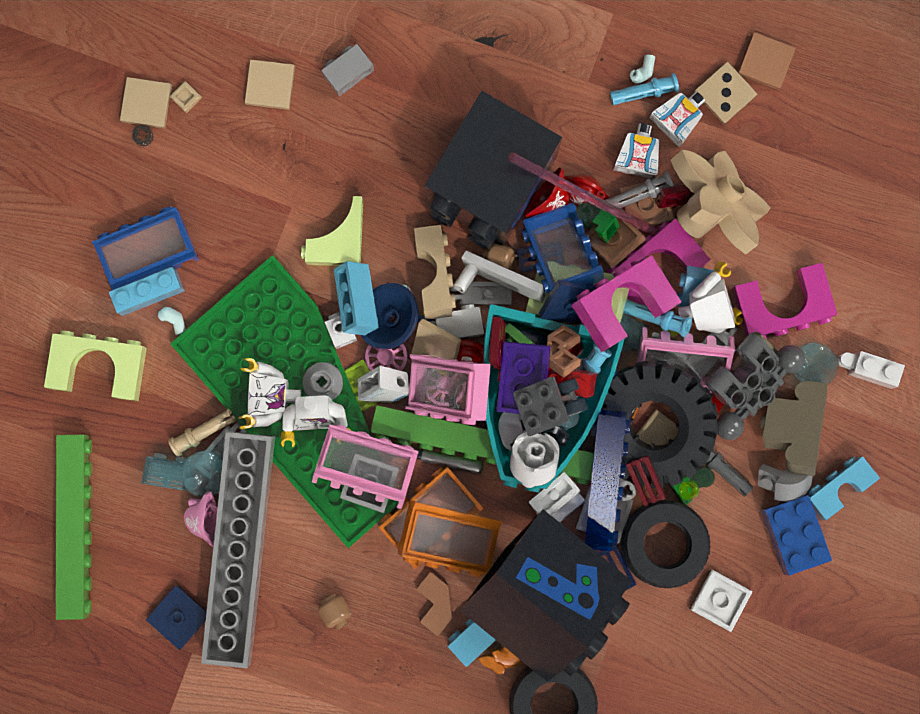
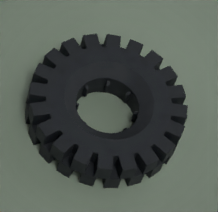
(686, 398)

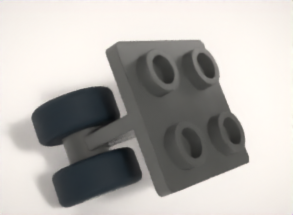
(548, 404)

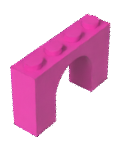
(671, 241)
(816, 306)
(596, 307)

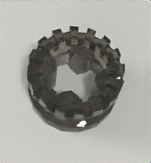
(136, 132)

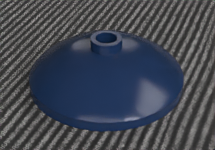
(390, 303)

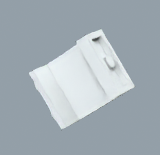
(559, 498)

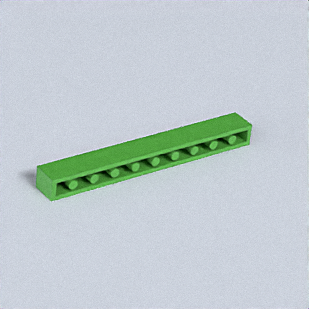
(457, 437)

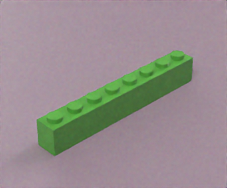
(73, 527)

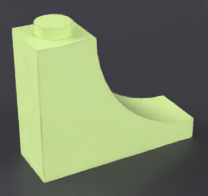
(341, 244)

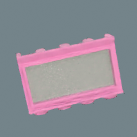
(694, 357)
(448, 388)
(366, 464)

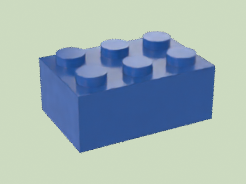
(796, 535)

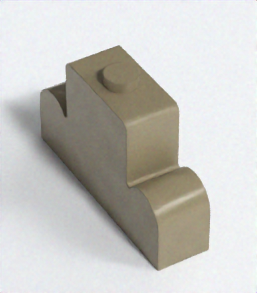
(797, 426)

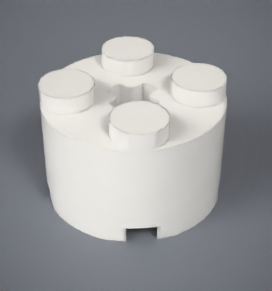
(534, 459)

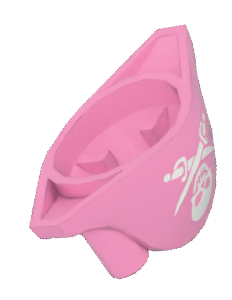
(201, 517)

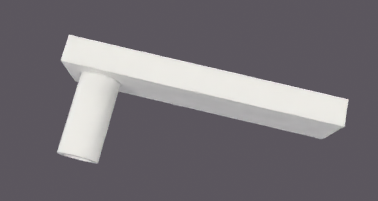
(516, 282)

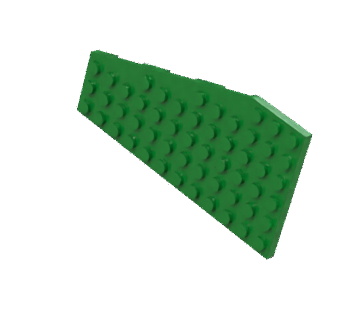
(279, 326)

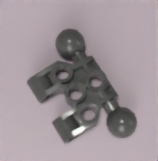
(752, 383)

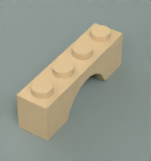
(430, 247)

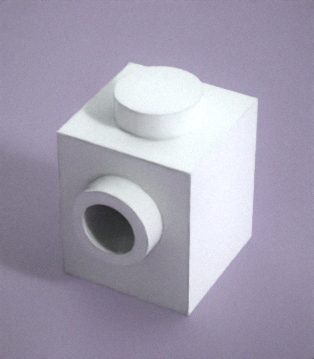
(336, 332)

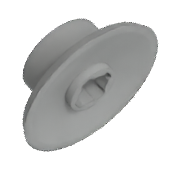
(330, 373)

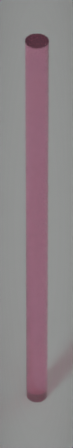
(581, 193)

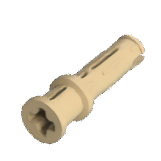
(193, 436)

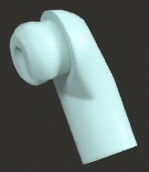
(645, 72)
(174, 317)

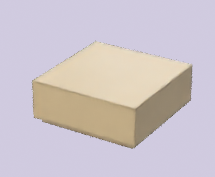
(185, 97)

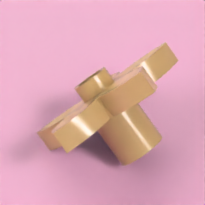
(718, 199)

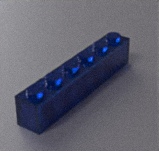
(605, 480)

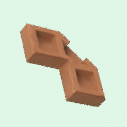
(560, 358)
(438, 593)

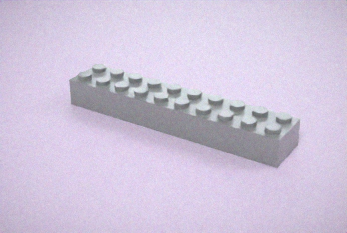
(238, 549)

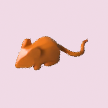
(499, 659)

